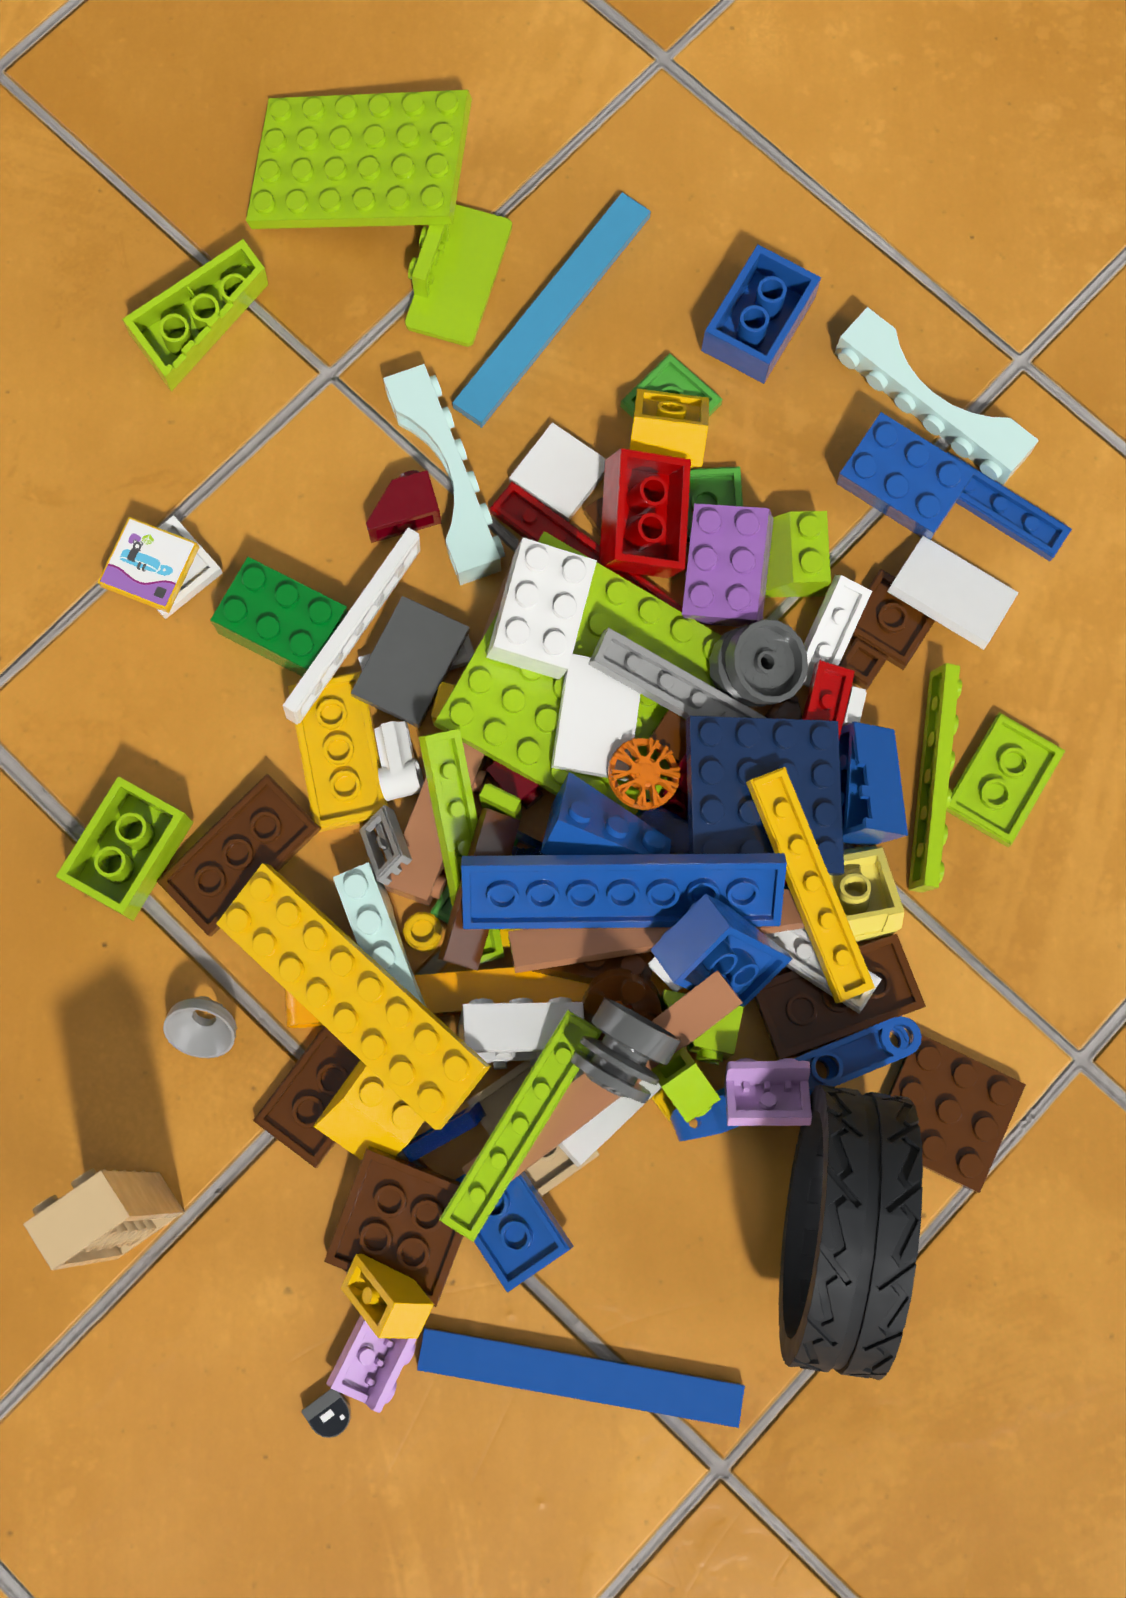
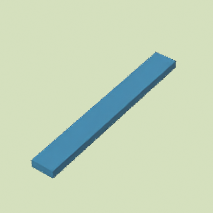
(551, 310)

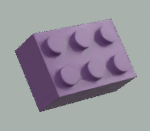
(727, 564)

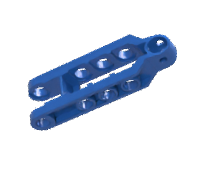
(843, 1060)

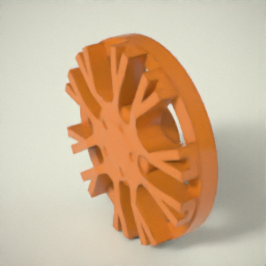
(643, 773)

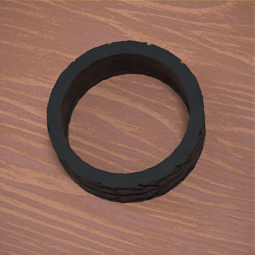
(851, 1233)

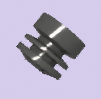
(624, 1051)

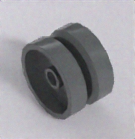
(759, 663)

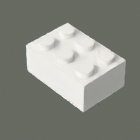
(541, 608)

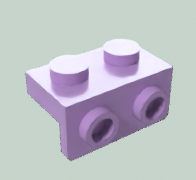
(767, 1093)
(370, 1366)

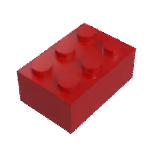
(645, 513)

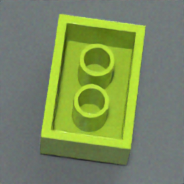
(125, 848)

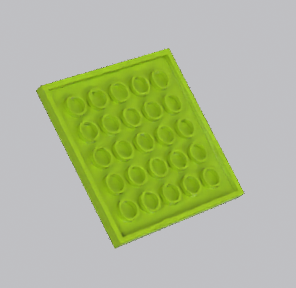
(516, 711)

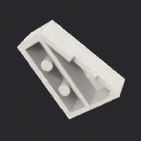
(512, 1029)

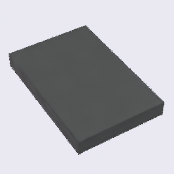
(410, 661)

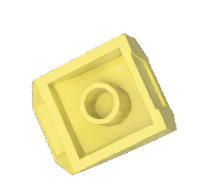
(869, 893)

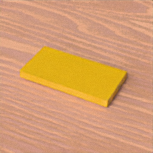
(340, 757)

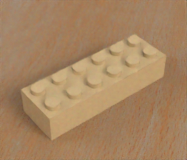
(101, 1217)

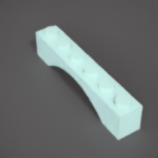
(418, 410)
(991, 443)
(375, 924)

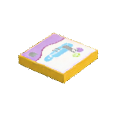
(148, 564)

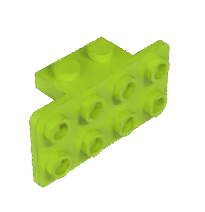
(456, 274)

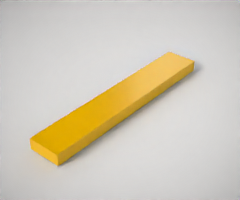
(811, 885)

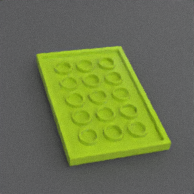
(360, 160)

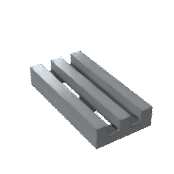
(390, 840)

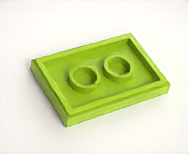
(1004, 779)

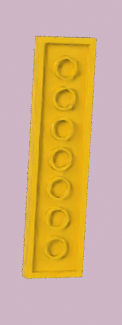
(353, 996)

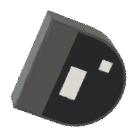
(328, 1414)

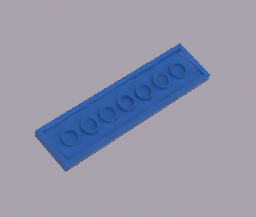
(617, 889)

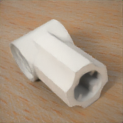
(399, 770)

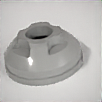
(199, 1035)

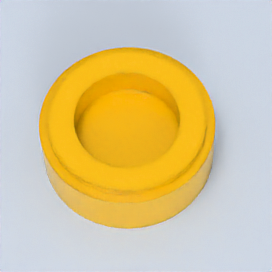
(422, 931)

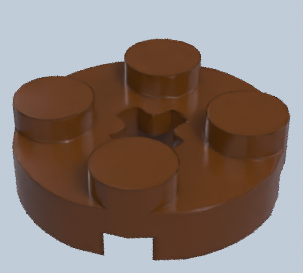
(625, 987)

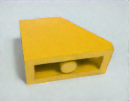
(386, 1299)

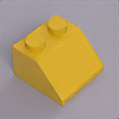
(670, 425)
(367, 1115)

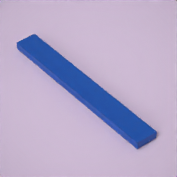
(581, 1377)

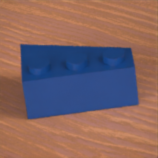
(870, 785)
(592, 824)

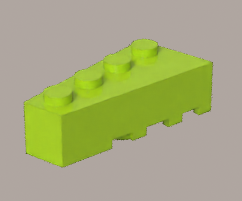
(196, 311)

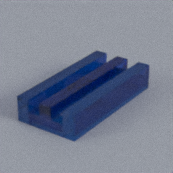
(432, 1139)

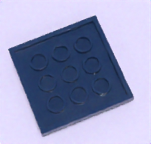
(733, 750)

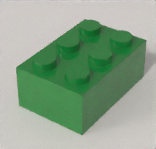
(277, 616)

